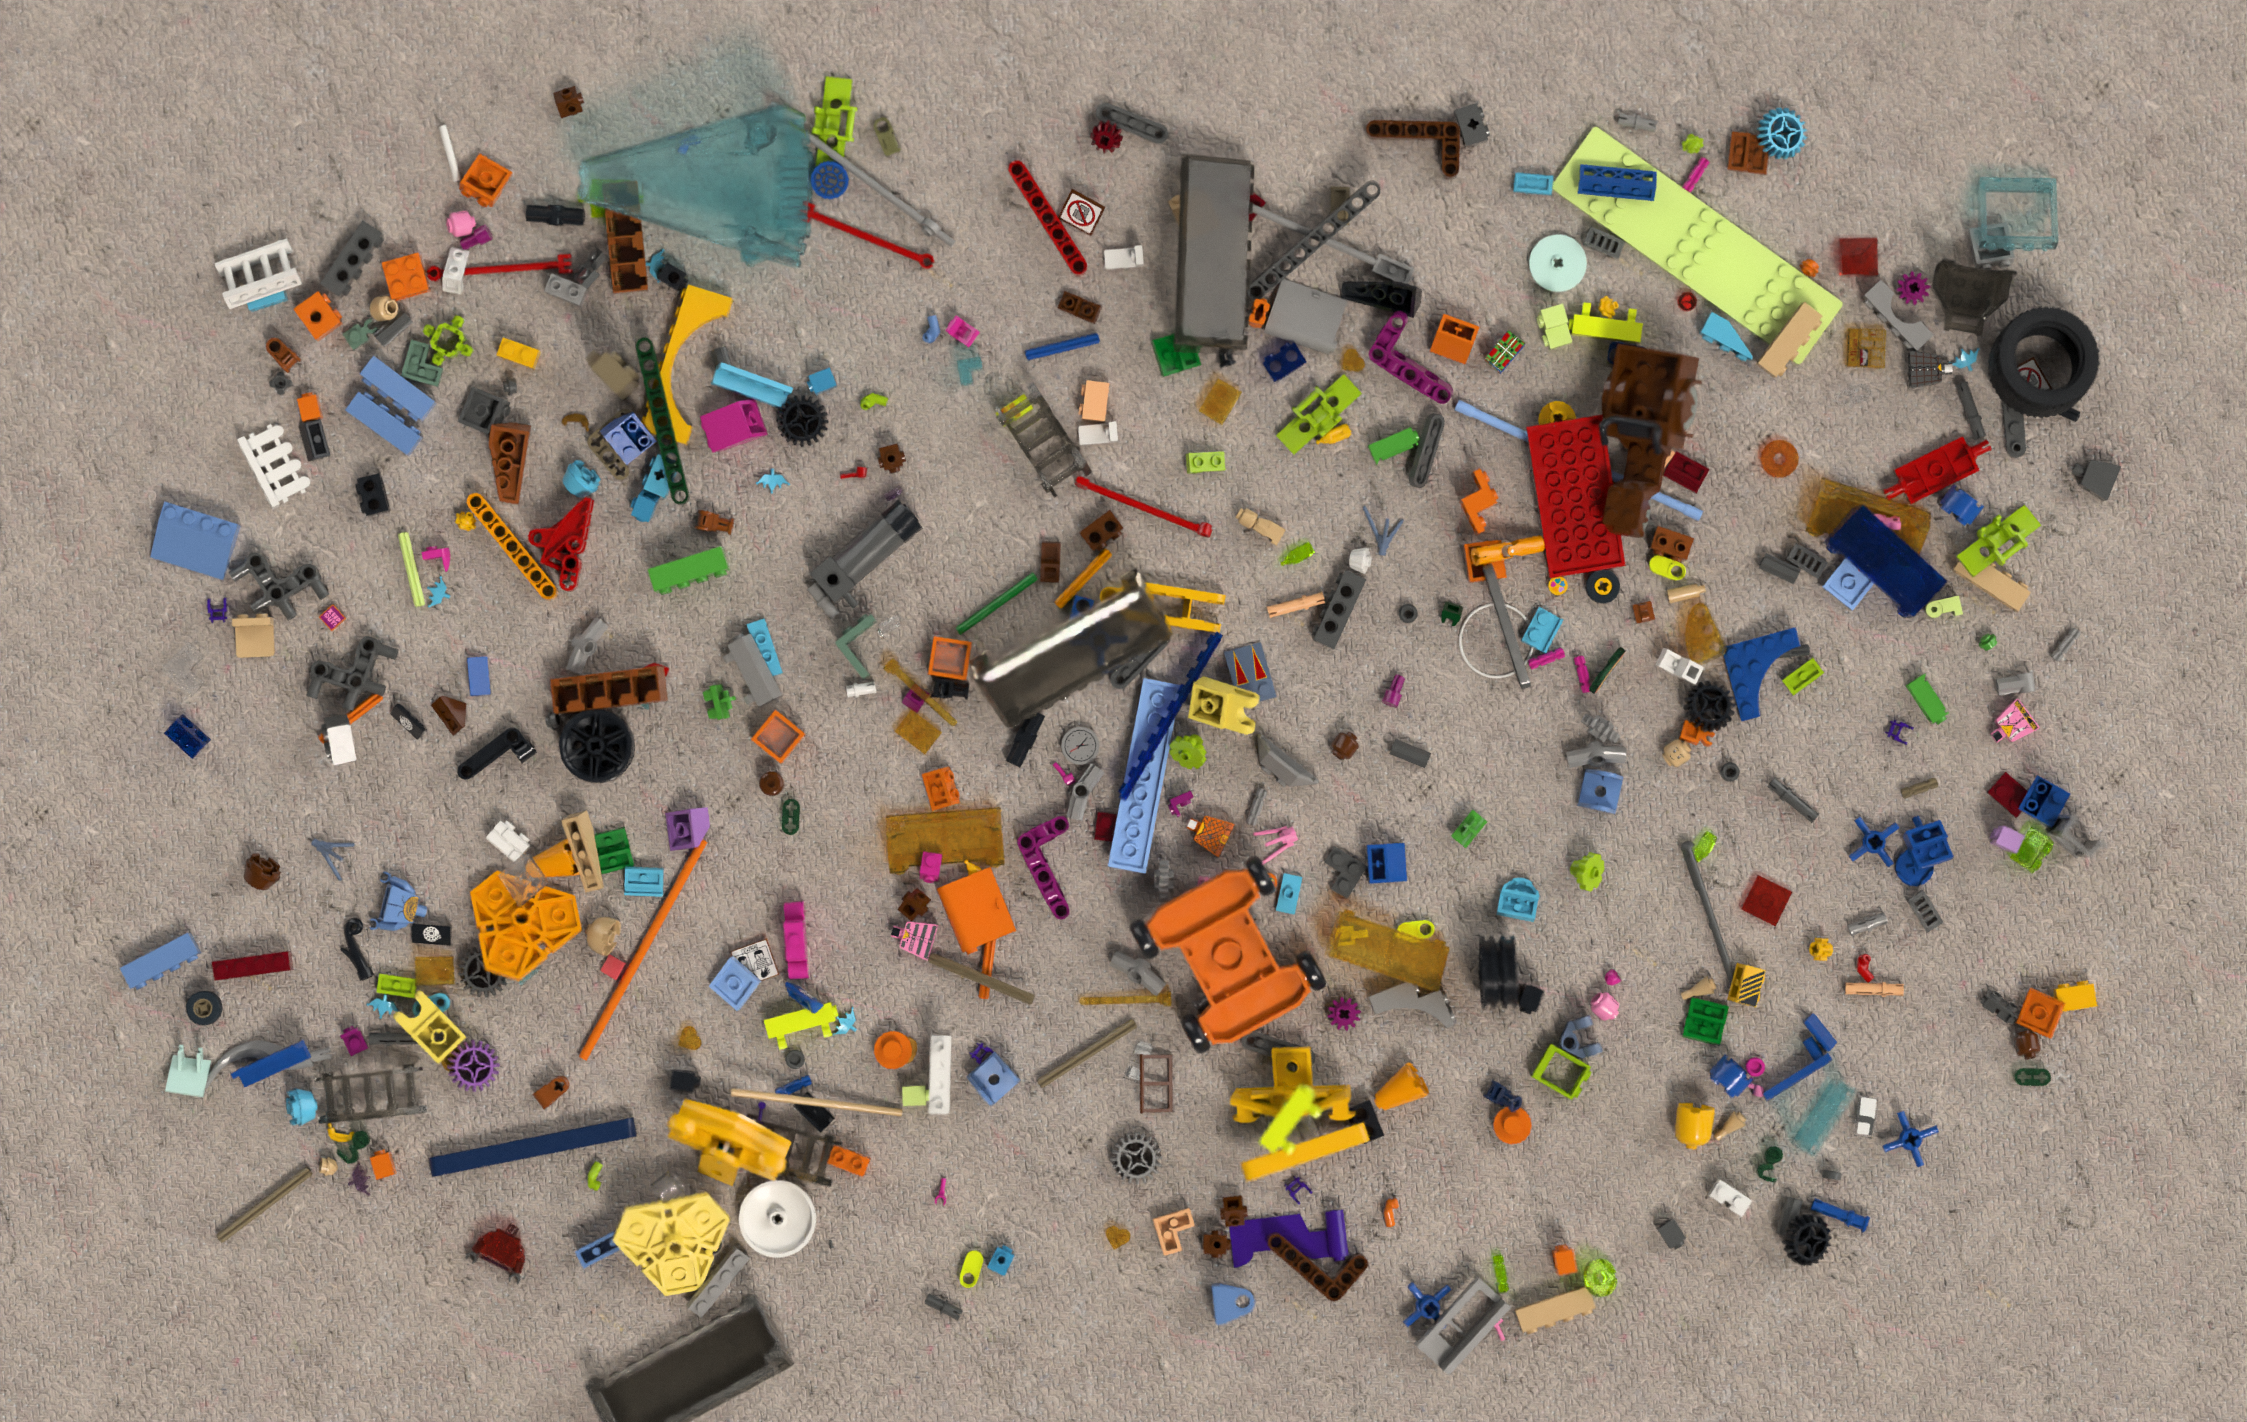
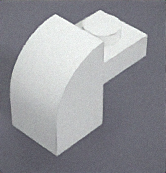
(1679, 666)

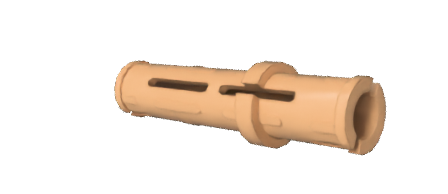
(1296, 604)
(1874, 989)

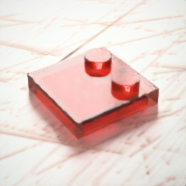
(1766, 900)

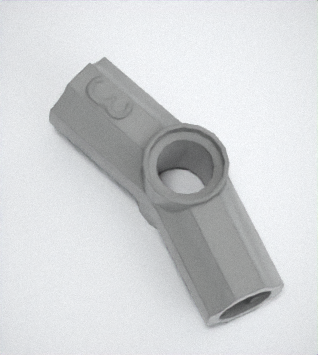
(585, 645)
(1596, 755)
(1089, 780)
(1138, 972)

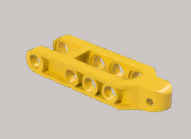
(1186, 594)

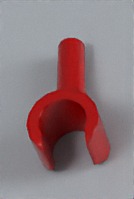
(861, 472)

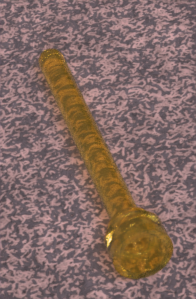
(893, 668)
(1163, 998)

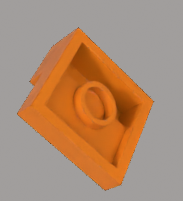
(484, 181)

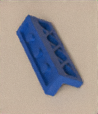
(1617, 185)
(272, 1063)

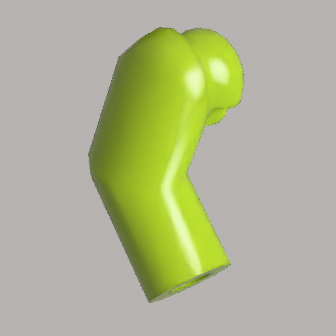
(872, 399)
(592, 1175)

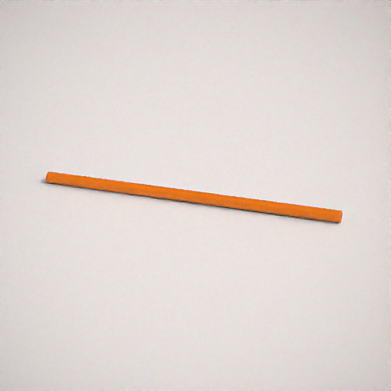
(642, 950)

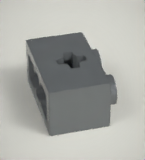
(1469, 136)

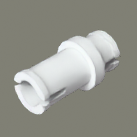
(860, 689)

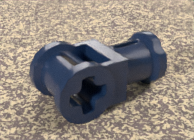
(1500, 1095)

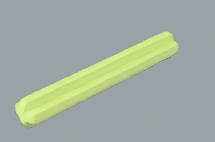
(411, 569)

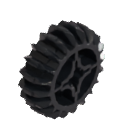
(798, 405)
(1704, 700)
(1799, 1234)

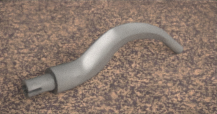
(260, 1049)

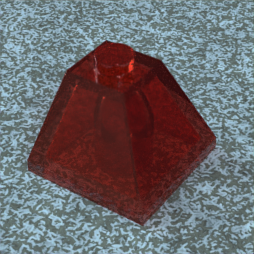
(1858, 257)

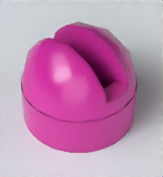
(1612, 977)

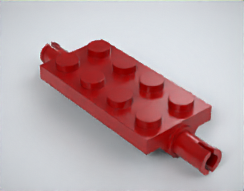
(1936, 470)

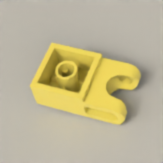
(1222, 705)
(426, 1024)

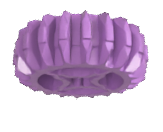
(463, 1065)

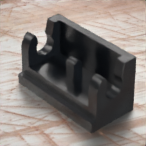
(816, 1115)

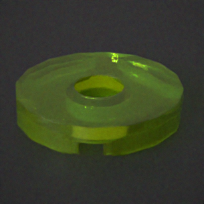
(1591, 1279)

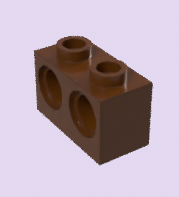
(1098, 526)

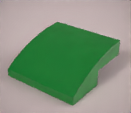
(1170, 361)
(613, 850)
(1705, 1021)

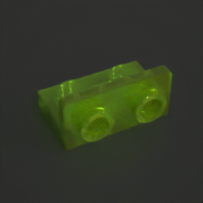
(2032, 850)

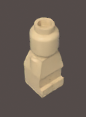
(1262, 526)

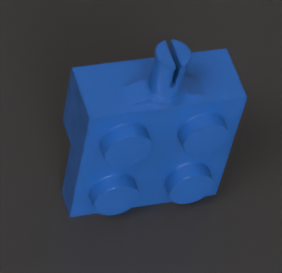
(1927, 844)

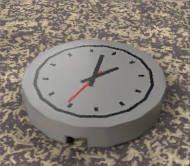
(1080, 745)

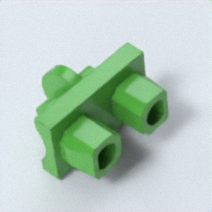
(721, 702)
(1469, 828)

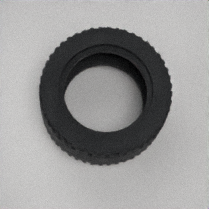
(2064, 329)

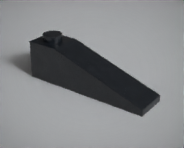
(1384, 295)

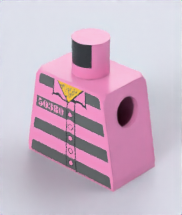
(916, 938)

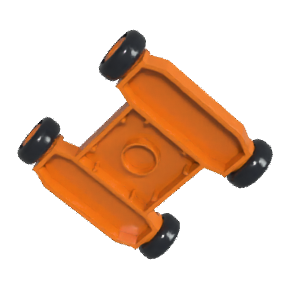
(1228, 956)

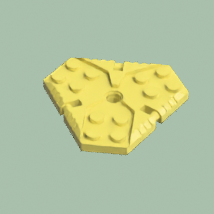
(649, 1232)

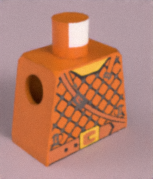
(1211, 833)

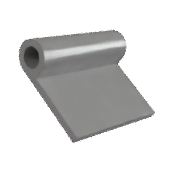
(1305, 317)

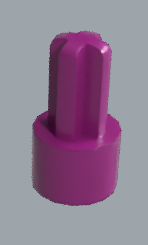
(481, 235)
(1392, 696)

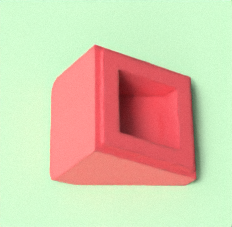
(613, 967)

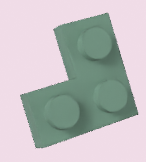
(416, 367)

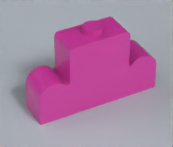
(796, 940)

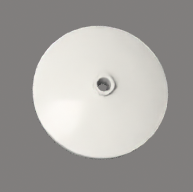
(759, 1223)

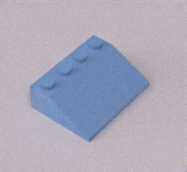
(194, 540)

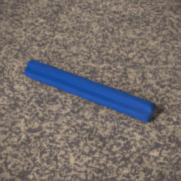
(1062, 346)

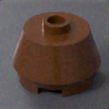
(261, 872)

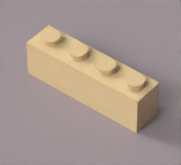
(1789, 339)
(1997, 585)
(1555, 1308)

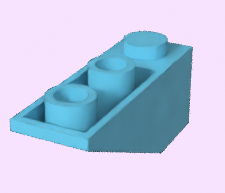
(1722, 332)

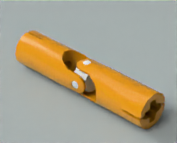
(1518, 547)

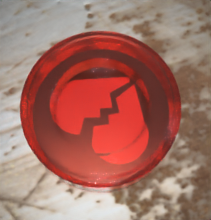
(1687, 301)

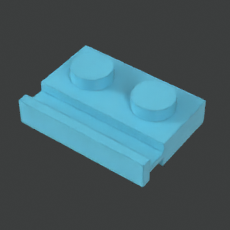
(1542, 630)
(644, 881)

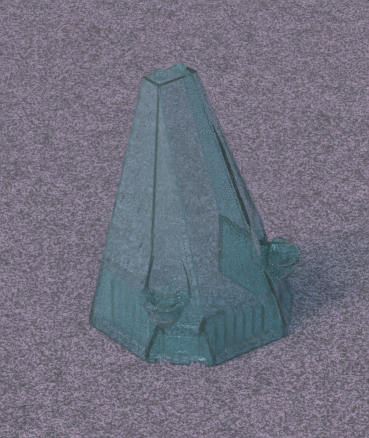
(721, 182)

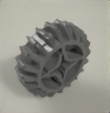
(488, 980)

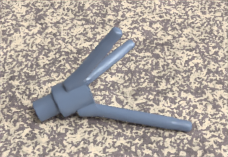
(1383, 540)
(326, 849)

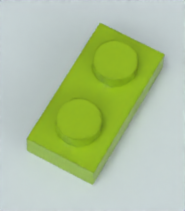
(1802, 676)
(396, 985)

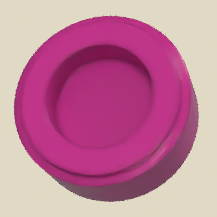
(1755, 1067)

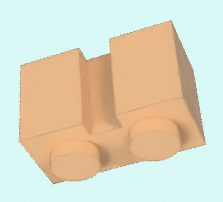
(1094, 401)

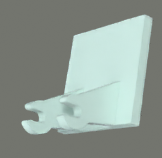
(188, 1075)

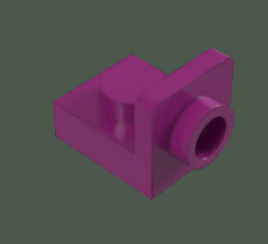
(1182, 799)
(354, 1040)

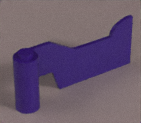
(1316, 1244)

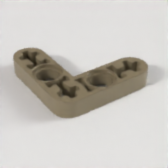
(605, 447)

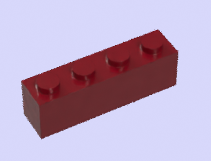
(252, 965)

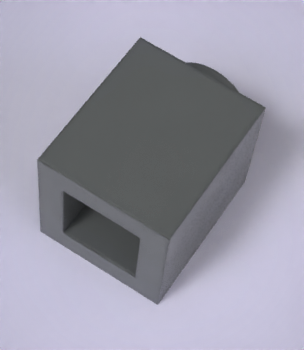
(1671, 1234)

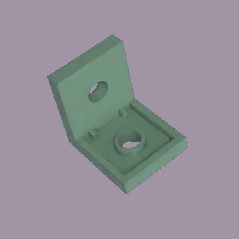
(849, 635)

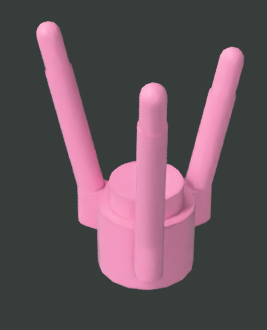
(1287, 836)

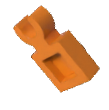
(1694, 735)

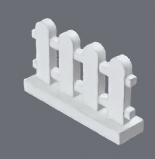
(278, 473)

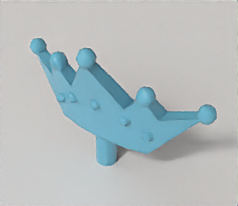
(656, 265)
(1966, 359)
(772, 480)
(438, 592)
(383, 1005)
(846, 1023)

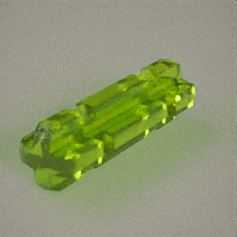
(1500, 1273)

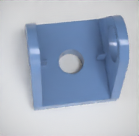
(1612, 785)
(993, 1091)
(1224, 1302)

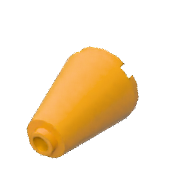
(557, 861)
(1401, 1088)

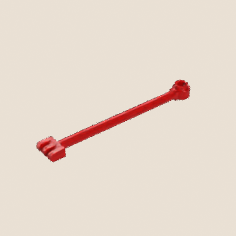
(870, 238)
(560, 264)
(1203, 529)

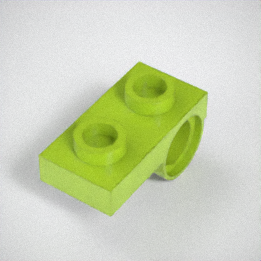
(1205, 462)

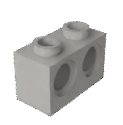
(566, 290)

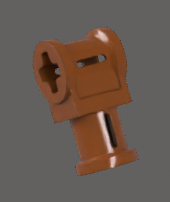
(712, 522)

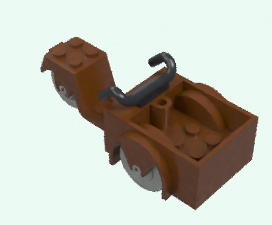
(1648, 409)

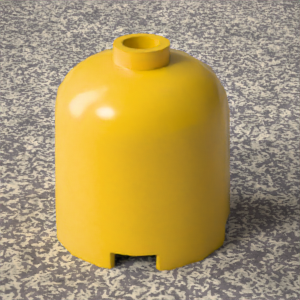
(1694, 1124)

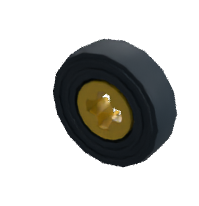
(1599, 595)

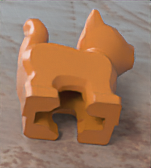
(1259, 310)

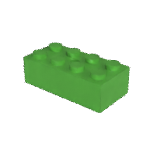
(689, 569)

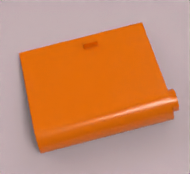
(976, 910)

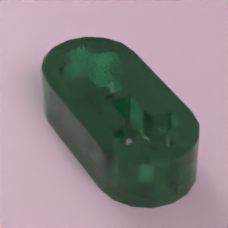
(796, 816)
(2032, 1082)

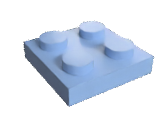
(1848, 584)
(734, 983)

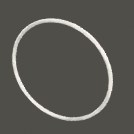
(1460, 641)

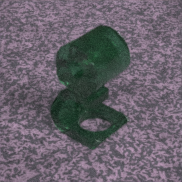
(360, 1141)
(1772, 1155)

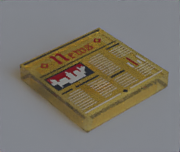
(1865, 348)

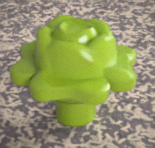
(1692, 144)

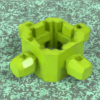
(465, 350)

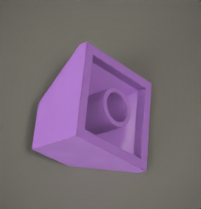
(687, 827)

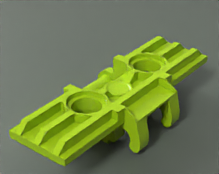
(828, 119)
(1321, 419)
(1995, 536)

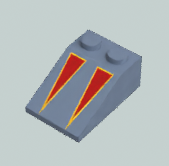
(1250, 670)

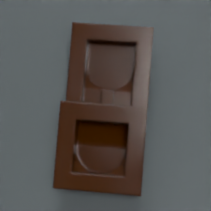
(1050, 562)

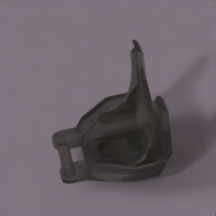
(1969, 293)

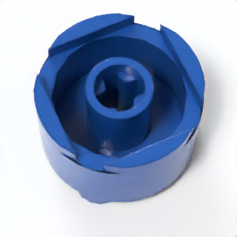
(1960, 504)
(1730, 1075)

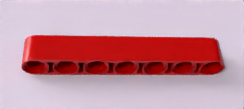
(1040, 211)

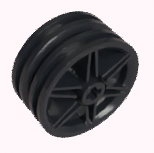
(618, 760)
(1497, 972)

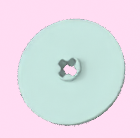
(1559, 278)

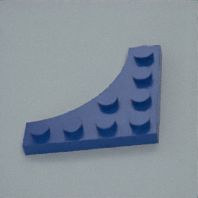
(1749, 663)

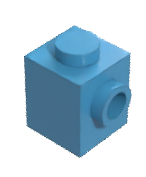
(821, 381)
(644, 506)
(1001, 1260)

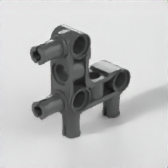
(269, 582)
(361, 668)

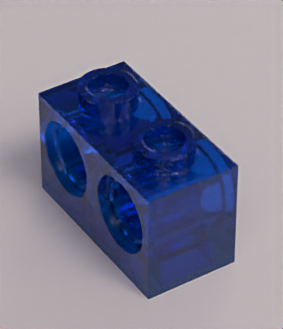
(1287, 367)
(187, 736)

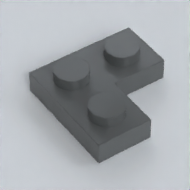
(586, 273)
(1349, 869)

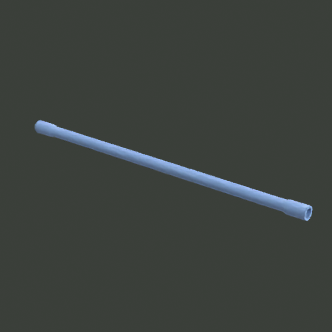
(1471, 411)

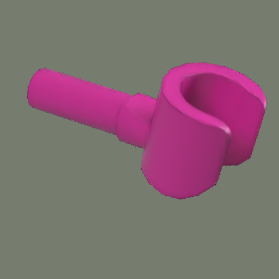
(1068, 779)
(941, 1191)

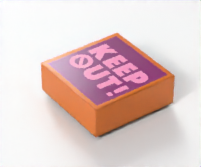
(332, 617)

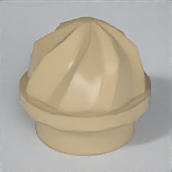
(327, 1166)

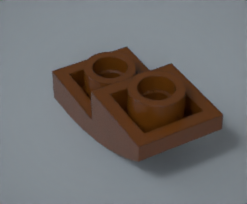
(1079, 307)

